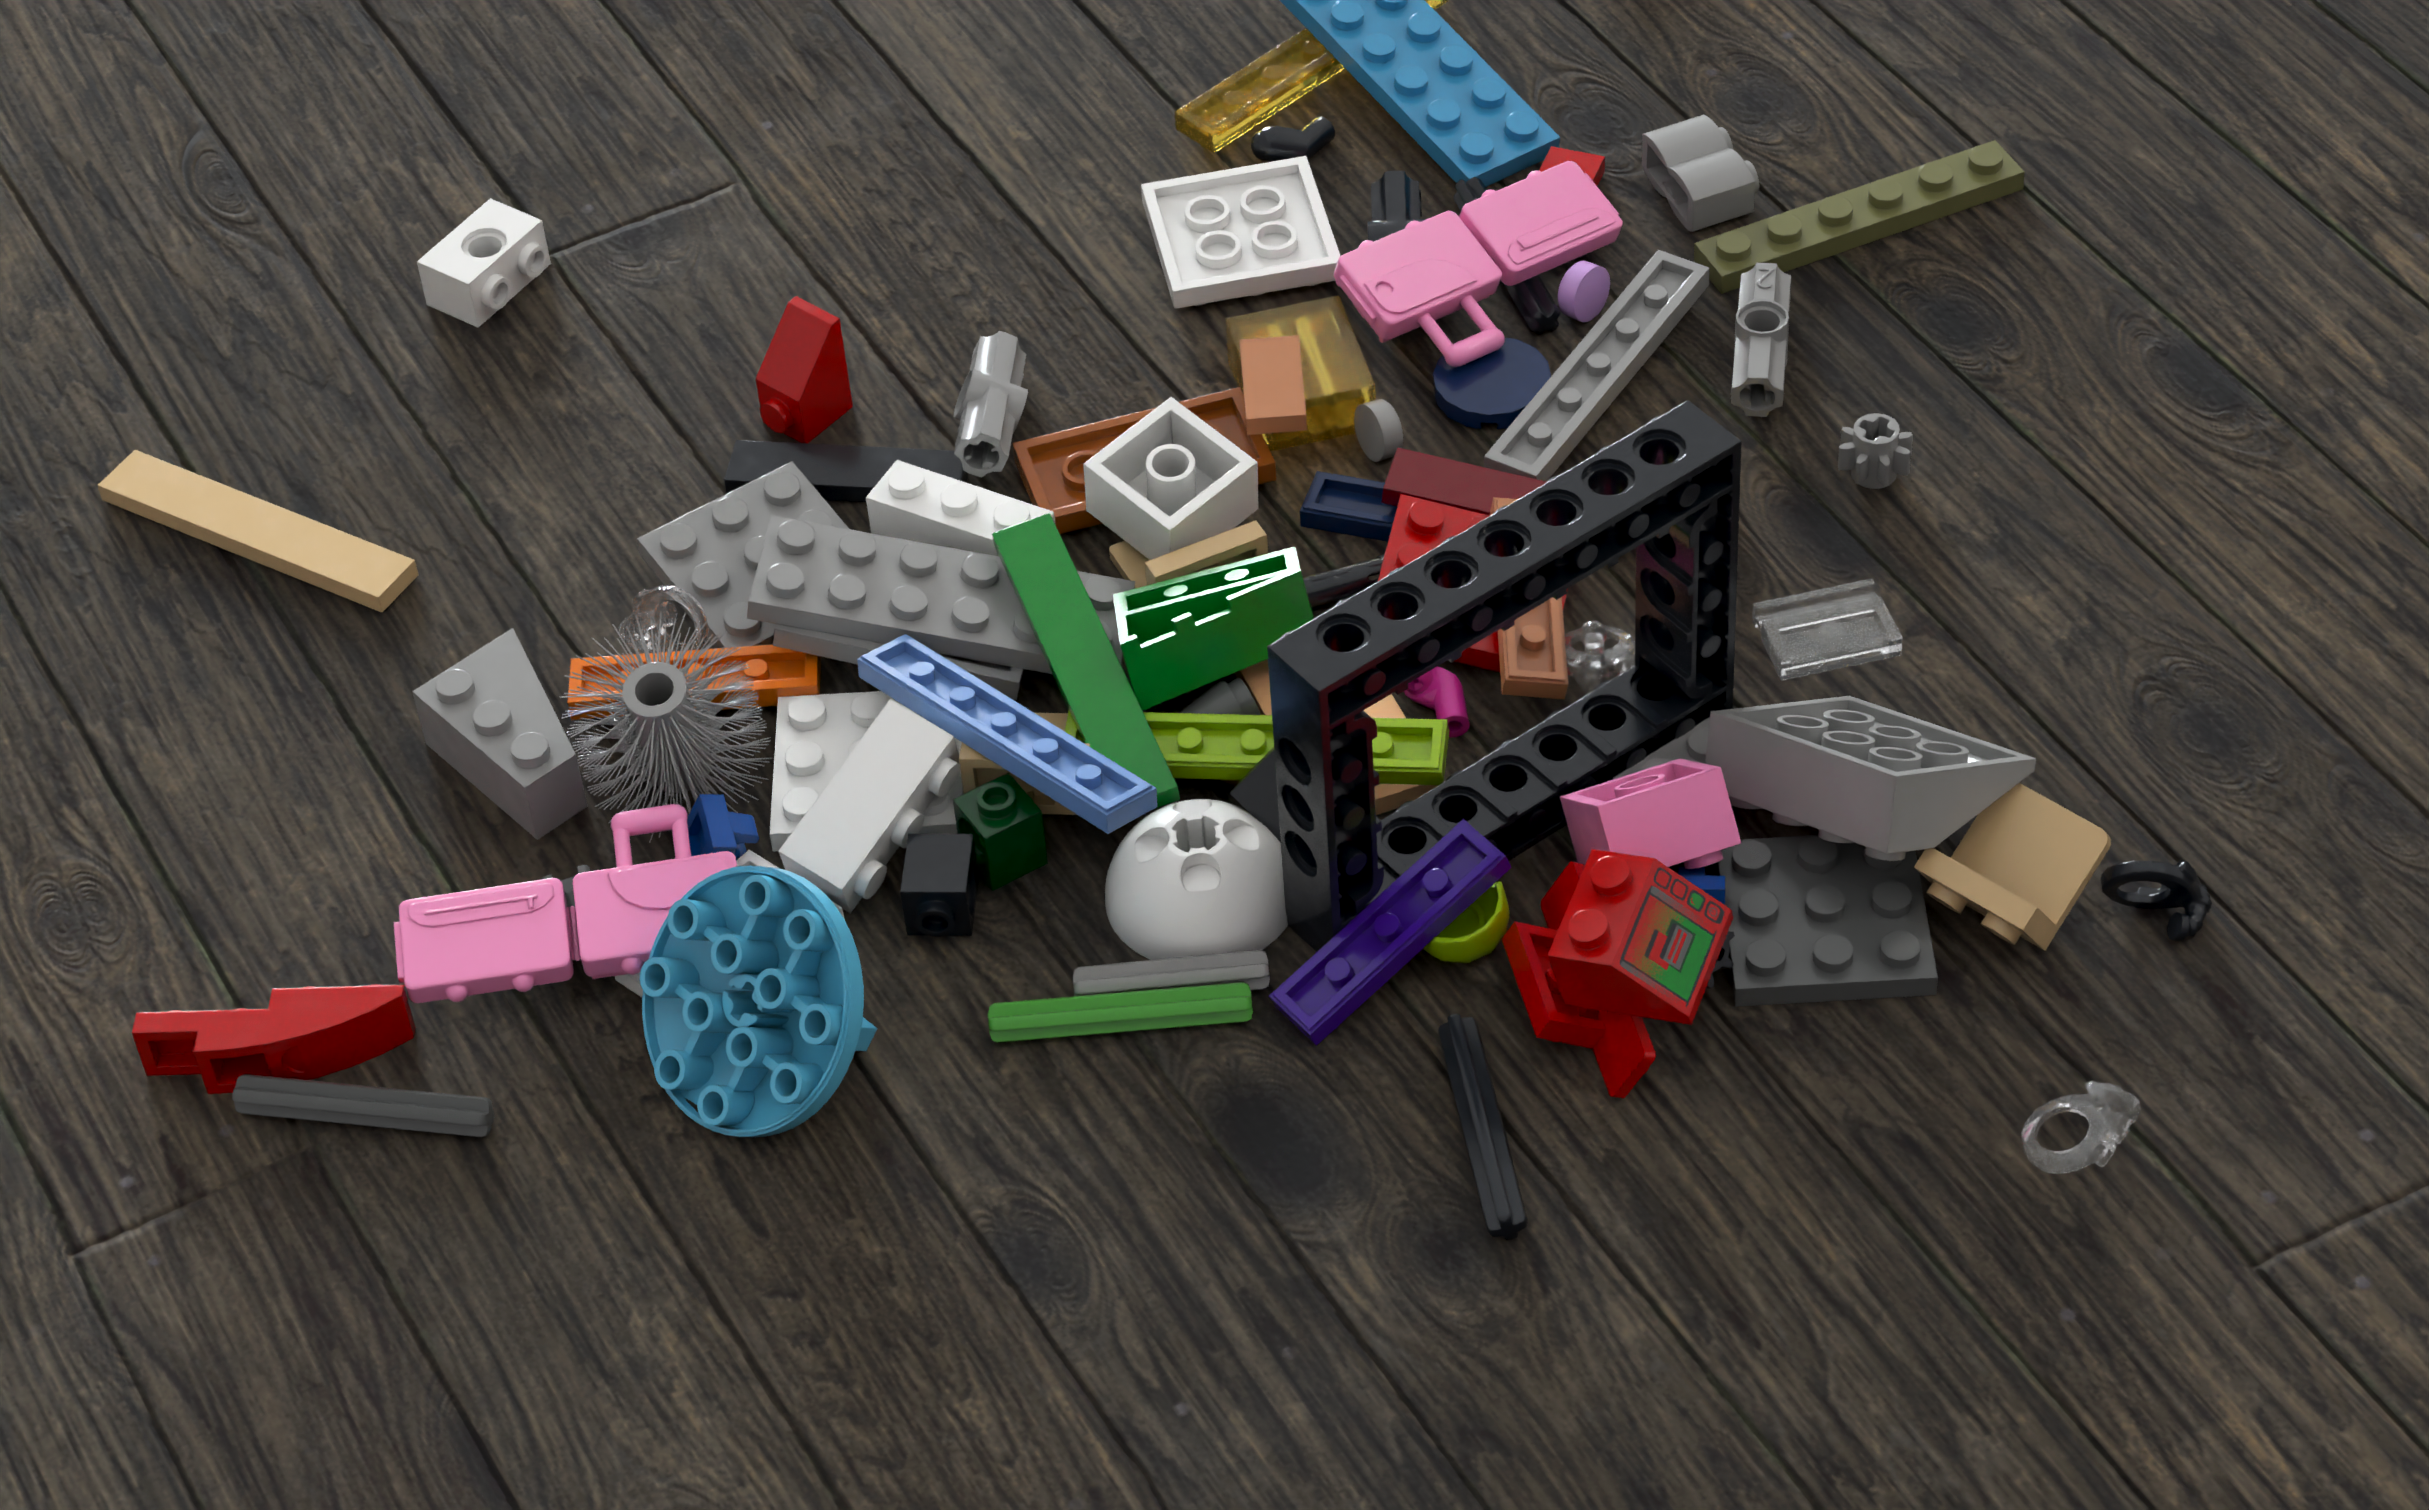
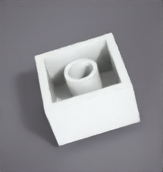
(1170, 482)

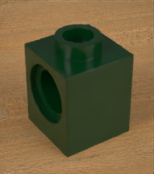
(1004, 829)

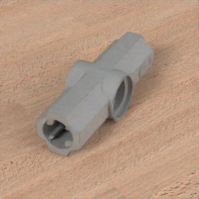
(1761, 340)
(990, 404)

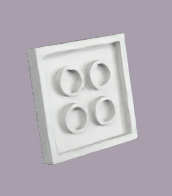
(1240, 232)
(813, 743)

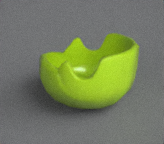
(1475, 930)

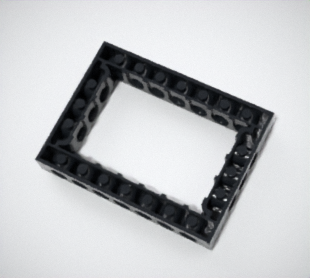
(1657, 491)

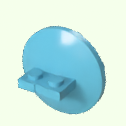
(753, 1001)

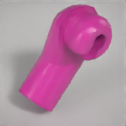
(1443, 694)

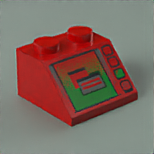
(1637, 939)

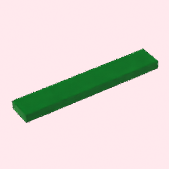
(1080, 651)

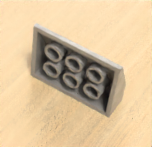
(1859, 771)

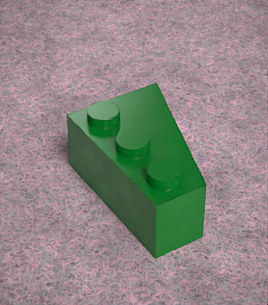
(1208, 623)

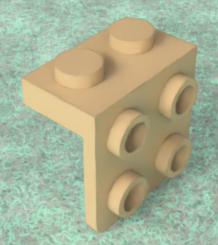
(2018, 866)

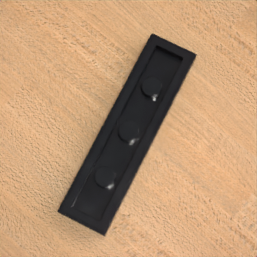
(834, 470)

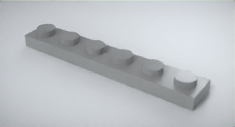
(1599, 368)

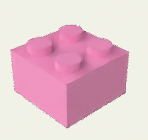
(1658, 813)

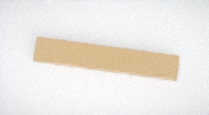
(258, 530)

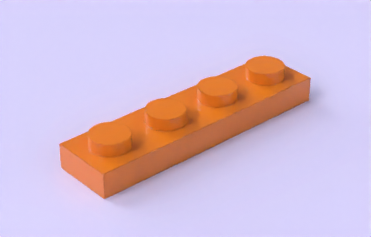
(773, 669)

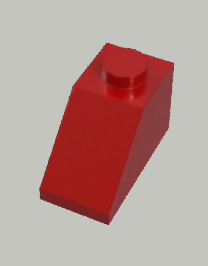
(804, 373)

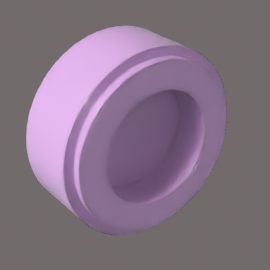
(1583, 291)

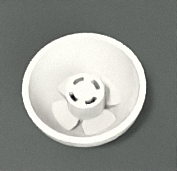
(1197, 882)

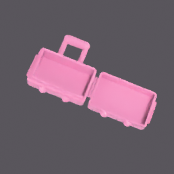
(1461, 259)
(528, 934)

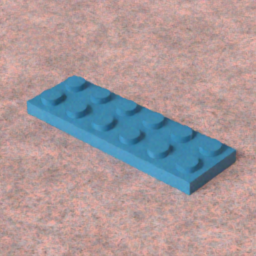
(1431, 84)

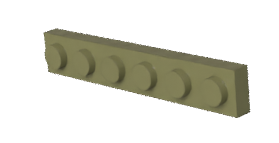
(1862, 214)

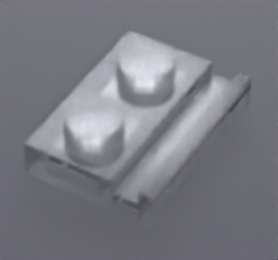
(1827, 629)

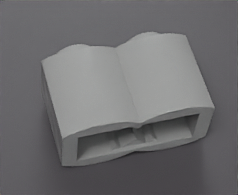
(1699, 172)

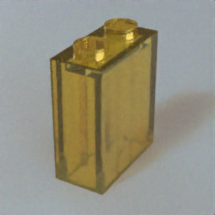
(1331, 362)

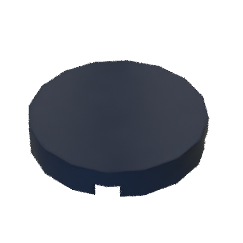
(1492, 386)

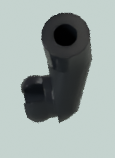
(1283, 143)

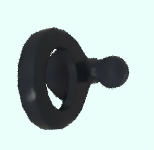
(2178, 889)

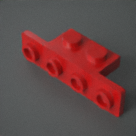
(1616, 1038)

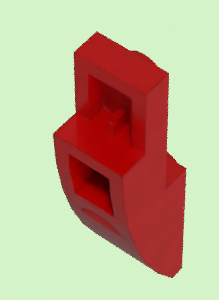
(298, 1036)

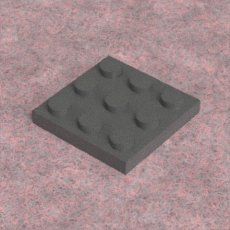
(1824, 923)

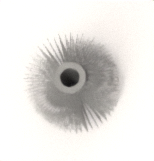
(666, 724)

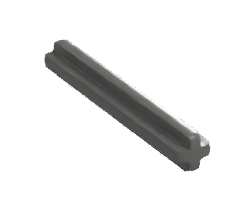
(363, 1105)

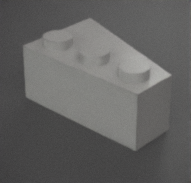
(503, 735)

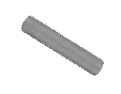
(1190, 971)

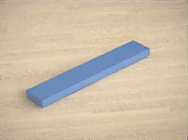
(1008, 733)

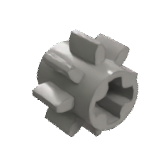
(1875, 451)

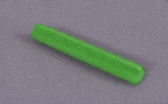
(1120, 1012)

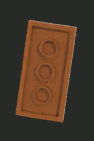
(1054, 462)

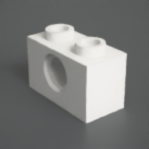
(484, 262)

